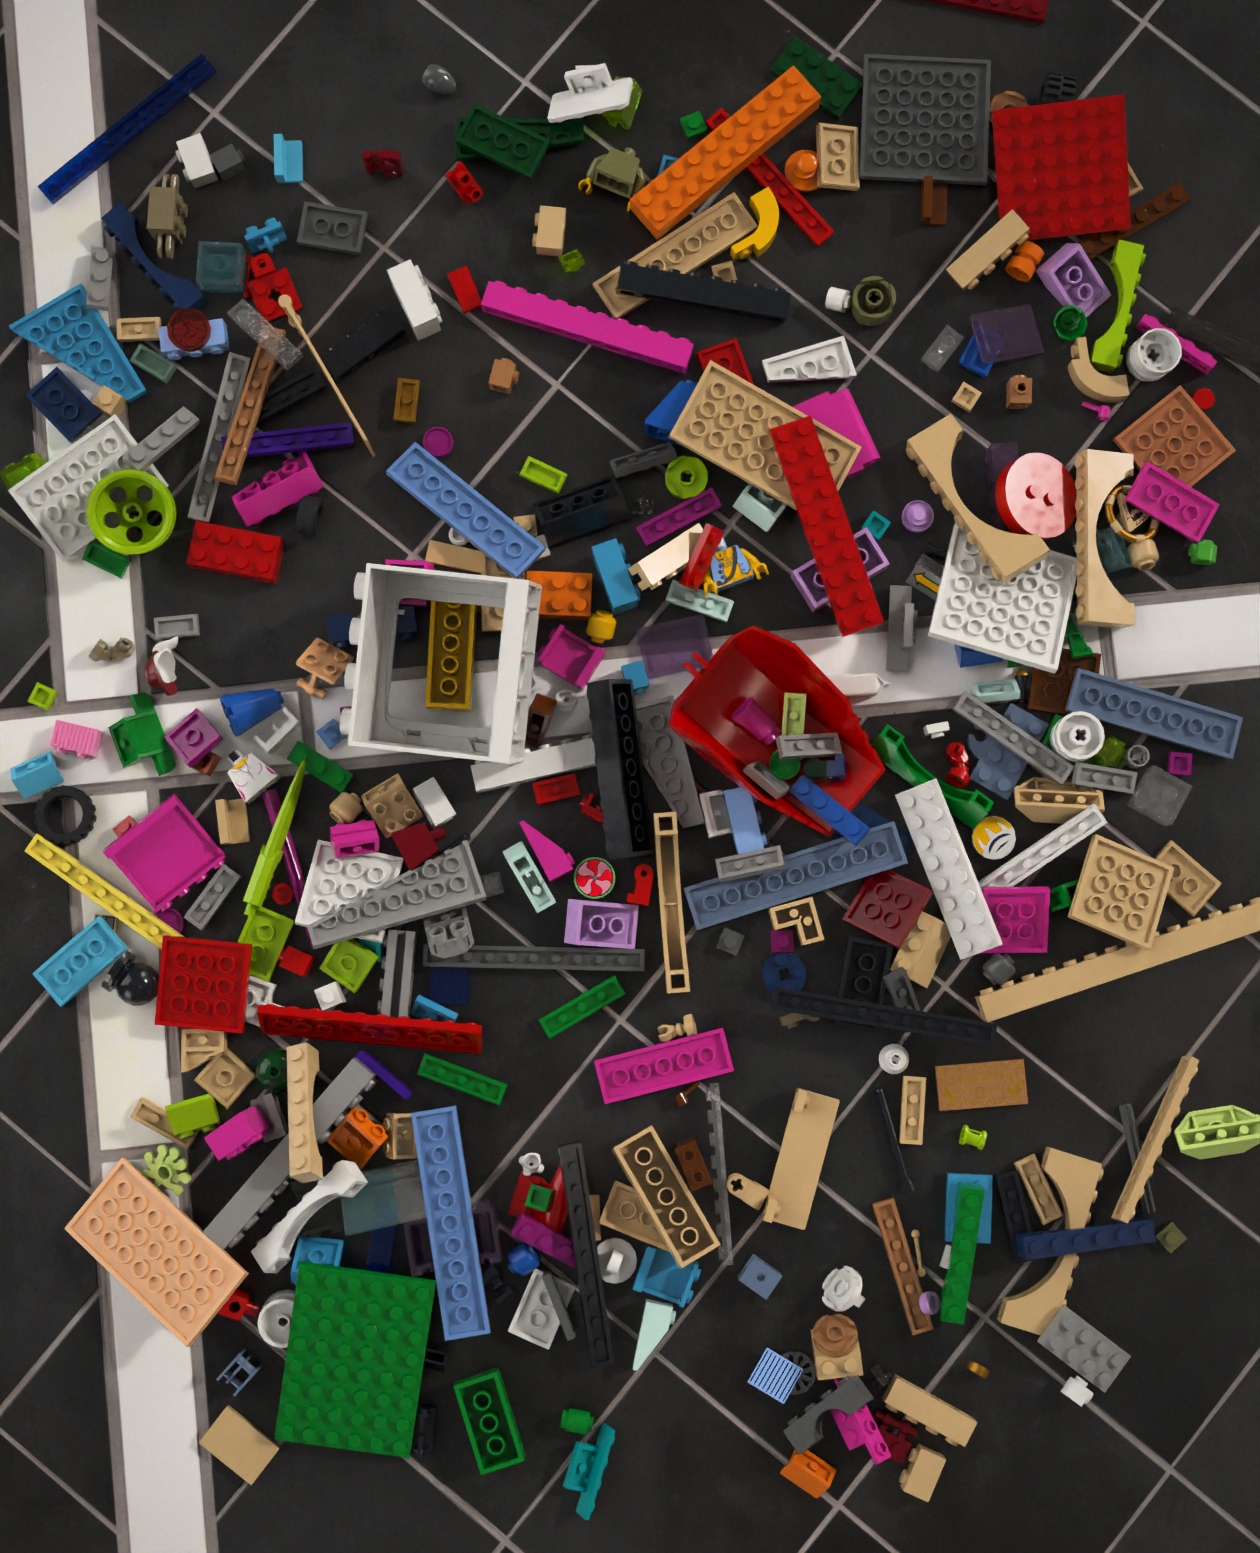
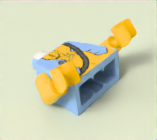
(730, 568)

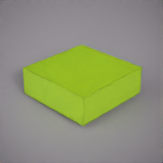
(42, 696)

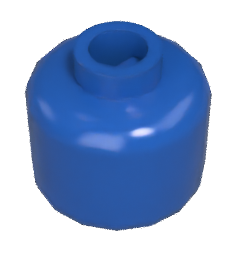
(523, 1259)

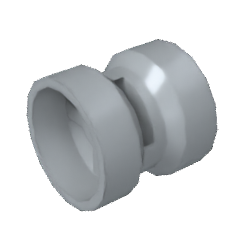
(1140, 755)

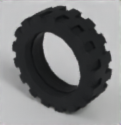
(43, 809)

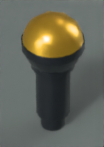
(1022, 677)

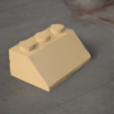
(922, 949)

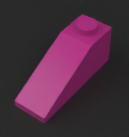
(550, 855)

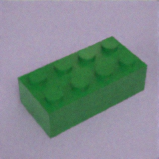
(489, 1421)

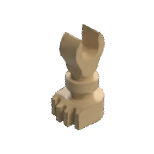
(672, 1031)

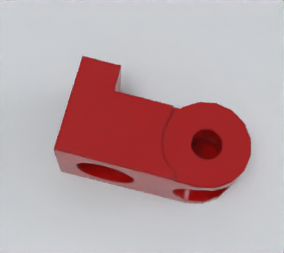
(644, 877)

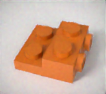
(357, 1137)

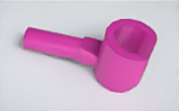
(1103, 411)

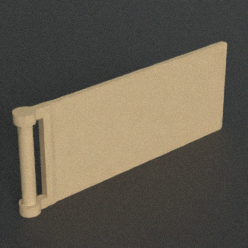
(295, 321)

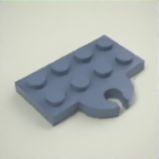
(997, 766)

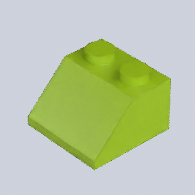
(193, 1116)

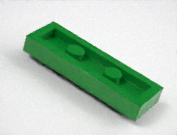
(321, 767)

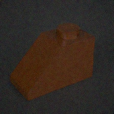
(539, 719)

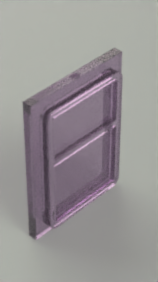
(1006, 334)
(671, 644)

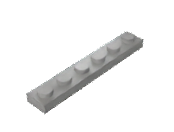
(1013, 738)

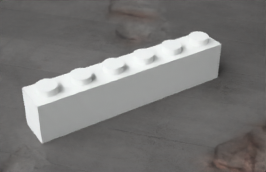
(536, 764)

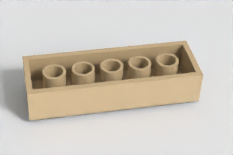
(665, 1197)

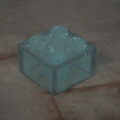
(221, 267)

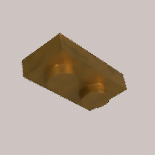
(406, 400)

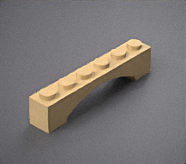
(304, 1156)

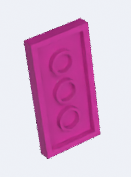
(1172, 502)

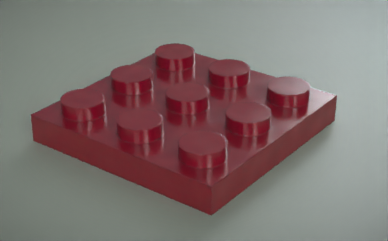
(887, 907)

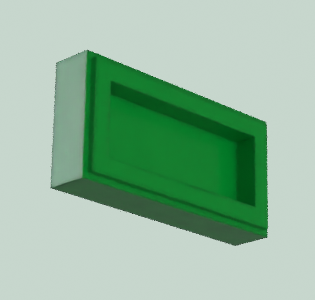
(106, 559)

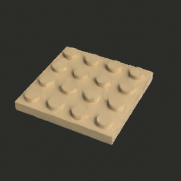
(1121, 892)

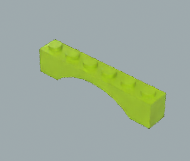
(1124, 265)

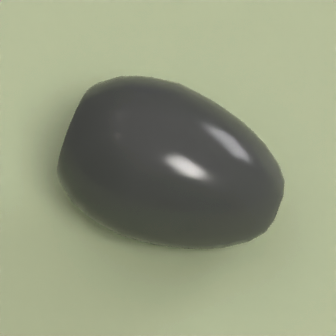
(438, 80)

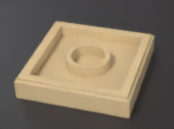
(225, 1078)

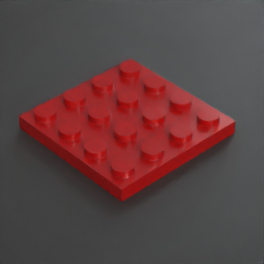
(203, 984)

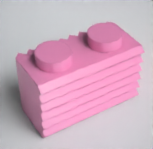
(76, 738)

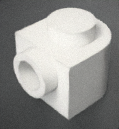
(838, 299)
(1077, 1390)

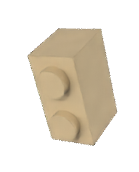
(551, 230)
(922, 1472)

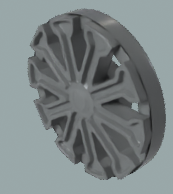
(806, 1359)

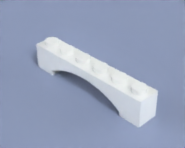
(274, 1250)

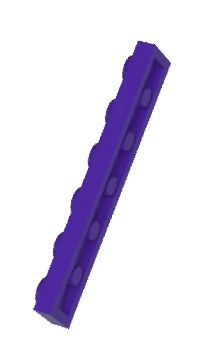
(299, 439)

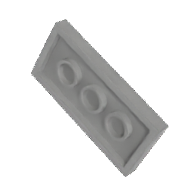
(1084, 1348)

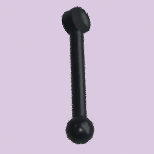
(466, 836)

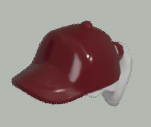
(161, 667)

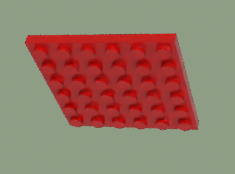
(1064, 166)

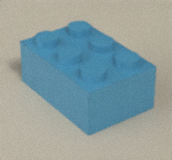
(615, 576)

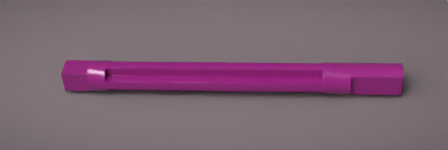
(290, 855)

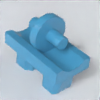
(266, 237)

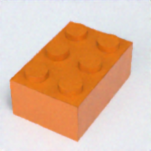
(564, 594)

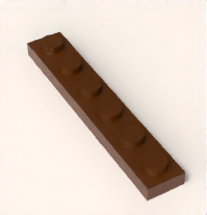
(1141, 218)

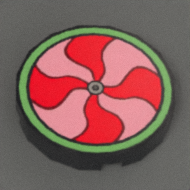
(594, 877)

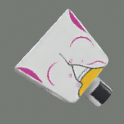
(250, 775)

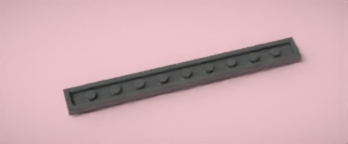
(541, 958)

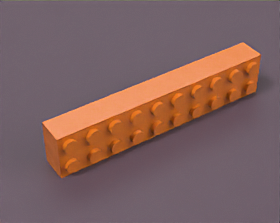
(725, 152)

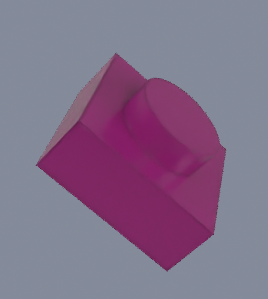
(1179, 763)
(781, 941)

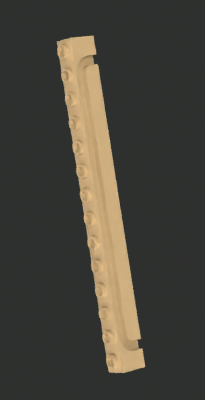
(1119, 961)

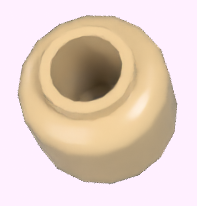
(1143, 554)
(346, 808)

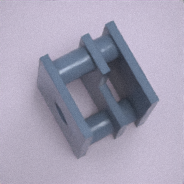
(759, 1276)
(231, 1377)

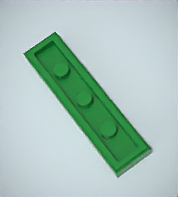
(581, 1007)
(462, 1079)

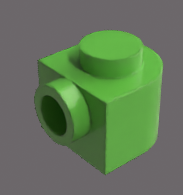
(1203, 552)

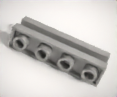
(398, 973)

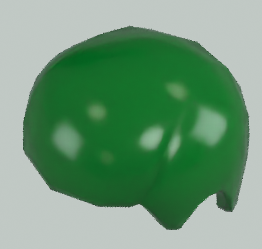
(1070, 322)

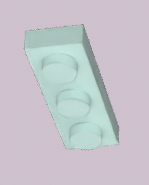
(712, 606)

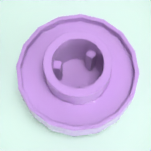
(917, 516)

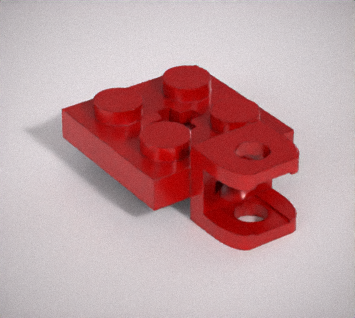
(268, 280)

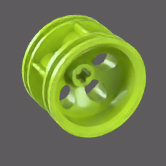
(116, 538)

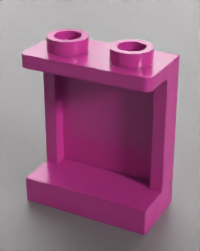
(570, 657)

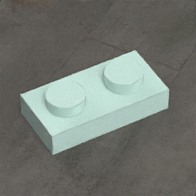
(996, 690)

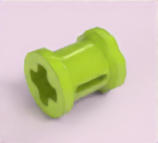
(972, 1137)

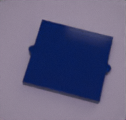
(449, 985)

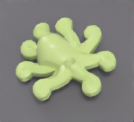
(167, 1170)

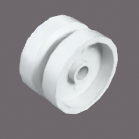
(1086, 728)
(272, 1321)

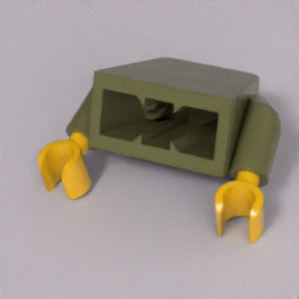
(616, 172)

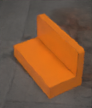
(809, 1473)

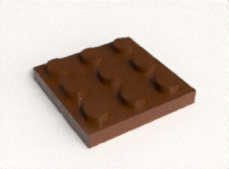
(1051, 691)

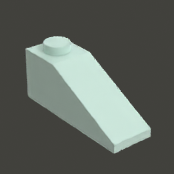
(529, 876)
(654, 1325)

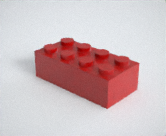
(235, 552)

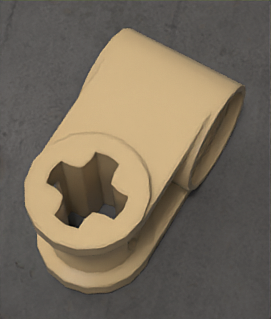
(750, 1192)

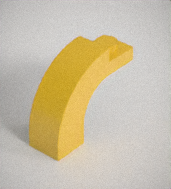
(767, 213)

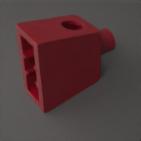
(418, 843)

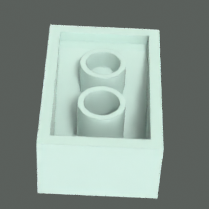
(759, 507)

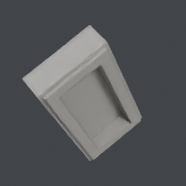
(180, 626)

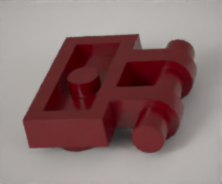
(384, 160)
(896, 1444)

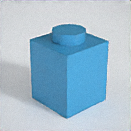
(638, 675)

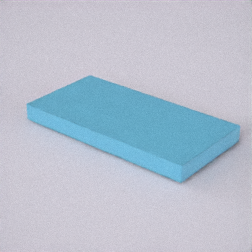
(80, 961)

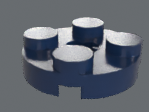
(780, 961)

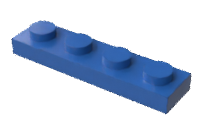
(829, 810)

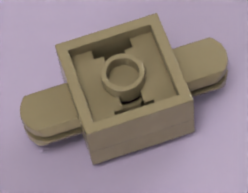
(167, 216)

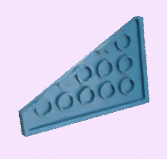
(81, 341)

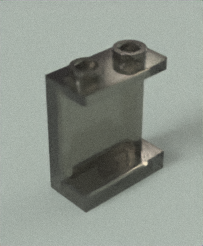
(326, 1218)

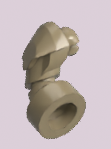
(123, 649)

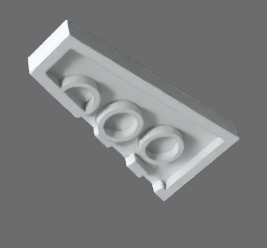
(815, 362)

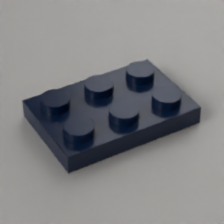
(63, 404)

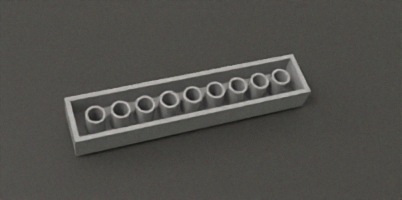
(274, 1172)

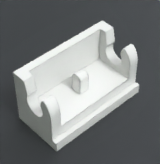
(277, 731)
(433, 802)
(715, 813)

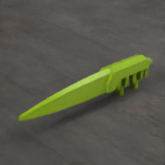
(272, 852)

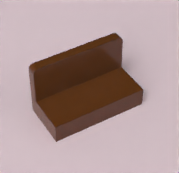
(933, 202)

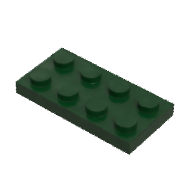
(829, 80)
(502, 141)

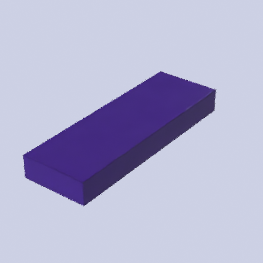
(384, 1074)

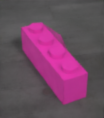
(278, 489)

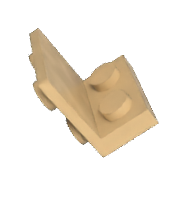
(391, 805)

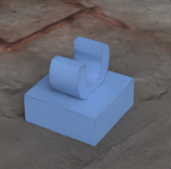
(331, 734)

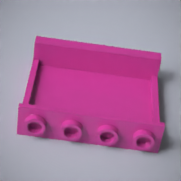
(165, 853)

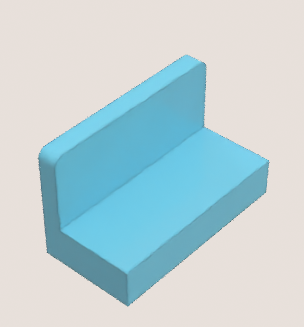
(288, 160)
(36, 775)

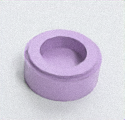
(929, 1303)

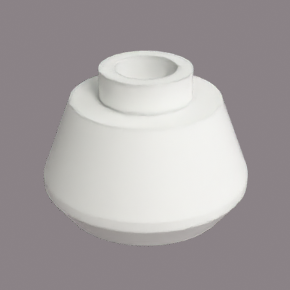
(888, 1054)

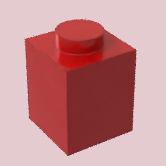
(296, 960)

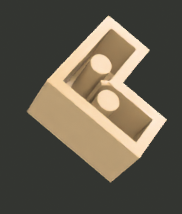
(802, 915)

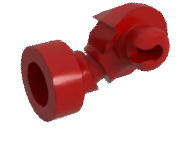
(957, 755)

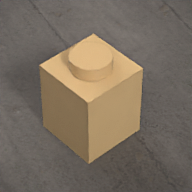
(109, 402)

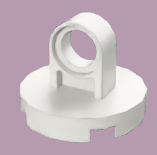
(616, 1260)
(843, 1289)

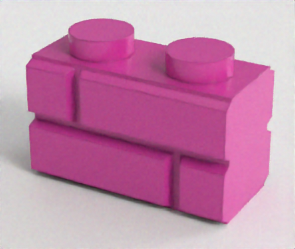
(354, 838)

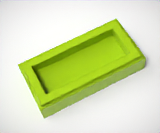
(543, 475)

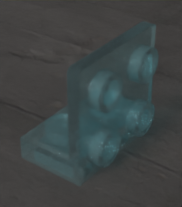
(1111, 551)

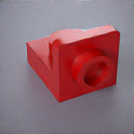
(592, 812)

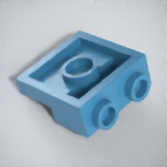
(318, 1251)

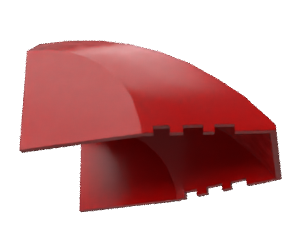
(764, 668)

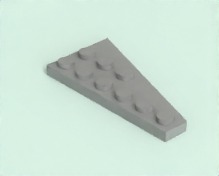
(668, 760)

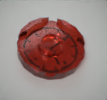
(189, 329)

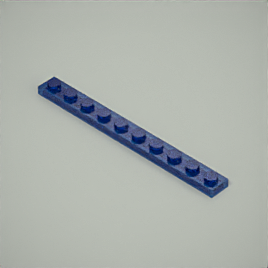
(127, 129)

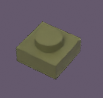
(1170, 1236)

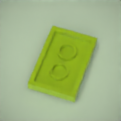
(269, 935)

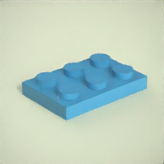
(985, 1181)

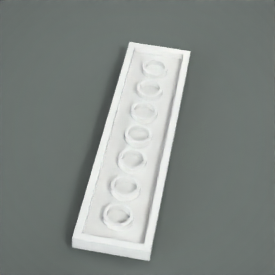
(948, 869)

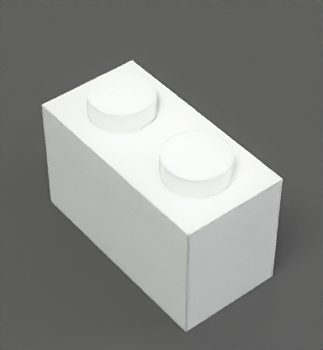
(196, 161)

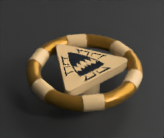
(1128, 517)

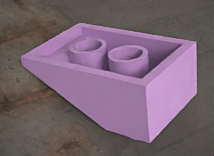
(1073, 279)
(601, 924)

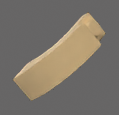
(1092, 383)

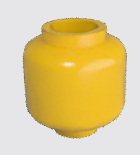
(601, 626)

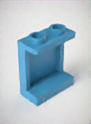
(662, 1277)

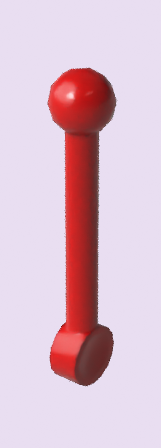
(246, 294)

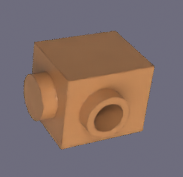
(503, 376)
(1019, 392)

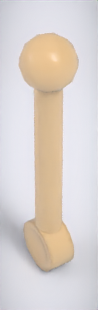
(920, 1271)

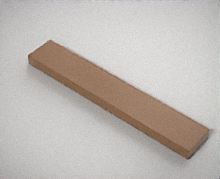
(901, 1264)

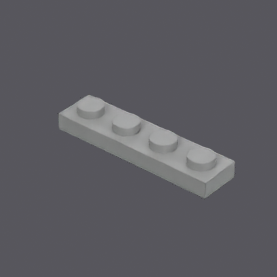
(161, 440)

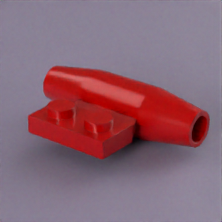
(557, 1212)

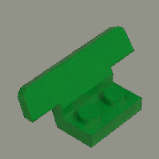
(142, 736)

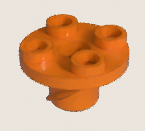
(802, 170)

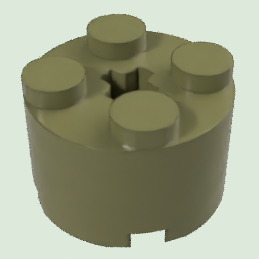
(883, 297)

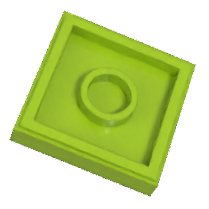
(349, 963)

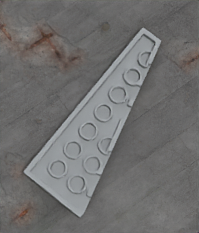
(428, 890)

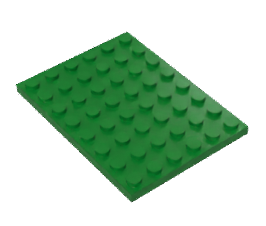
(354, 1359)

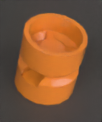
(1023, 263)

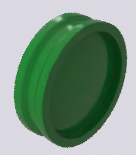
(783, 767)

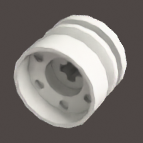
(1157, 345)

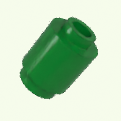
(576, 1421)

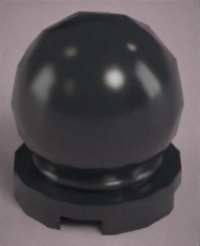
(133, 981)

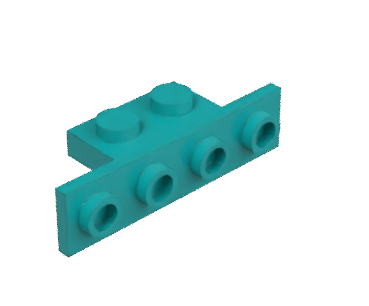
(587, 1469)

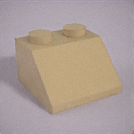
(837, 1367)

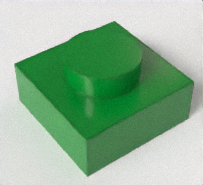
(693, 125)
(539, 1198)

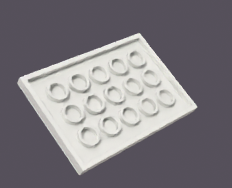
(59, 491)

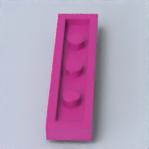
(1200, 360)

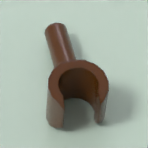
(681, 1098)

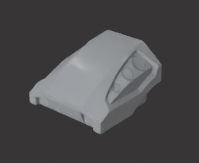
(449, 933)

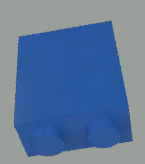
(665, 415)

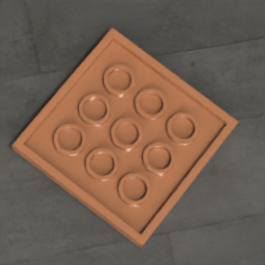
(1176, 439)

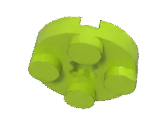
(674, 477)

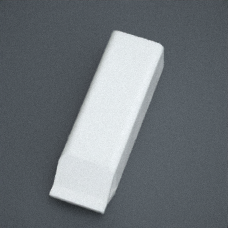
(859, 684)

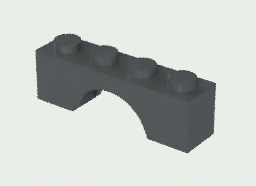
(807, 1430)

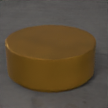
(978, 1369)

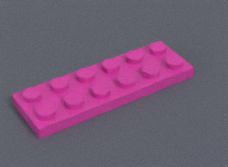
(663, 1065)

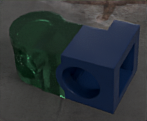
(826, 770)

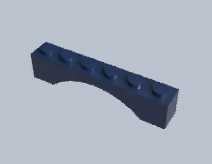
(127, 230)
(1069, 1241)

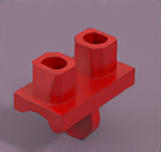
(464, 184)

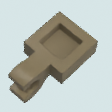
(793, 1019)

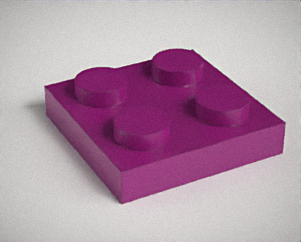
(193, 737)

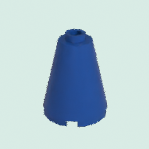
(250, 708)

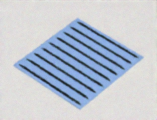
(775, 1375)

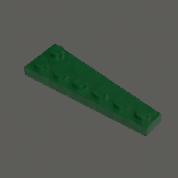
(560, 134)

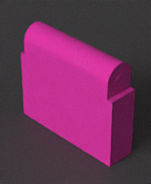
(842, 416)

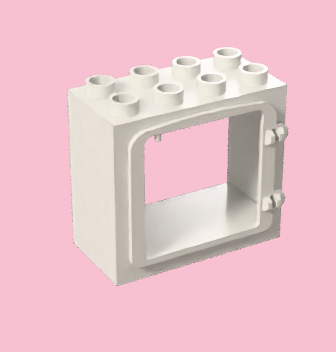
(371, 675)

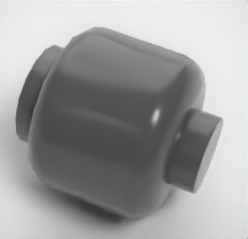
(999, 968)

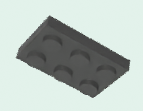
(332, 228)

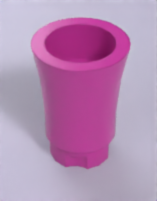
(756, 721)

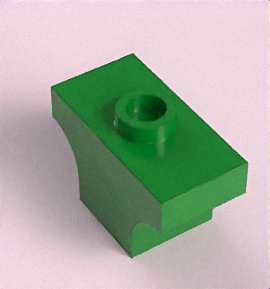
(1062, 896)

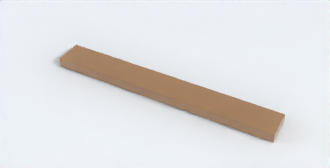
(246, 416)

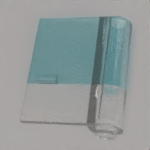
(387, 1199)

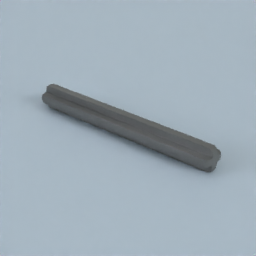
(1134, 1147)

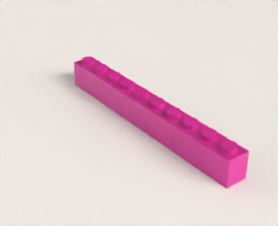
(587, 327)

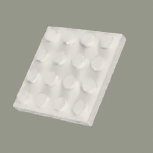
(343, 880)

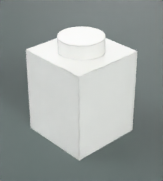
(330, 996)

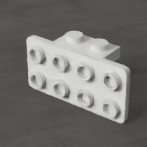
(589, 93)

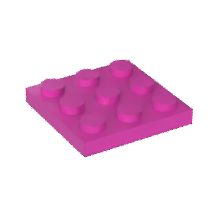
(1020, 918)

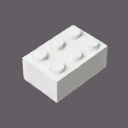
(415, 299)

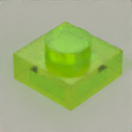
(571, 261)

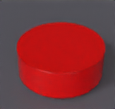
(1203, 398)
(283, 894)

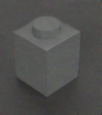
(228, 161)

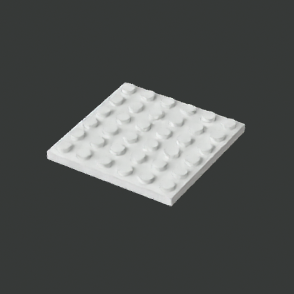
(1007, 620)

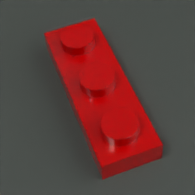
(701, 557)

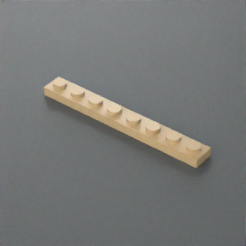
(1153, 1143)

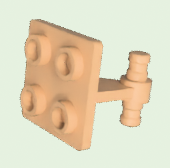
(323, 662)

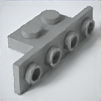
(900, 628)

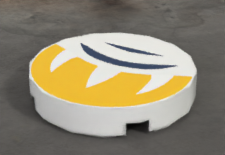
(993, 838)

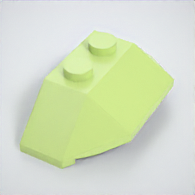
(1218, 1132)

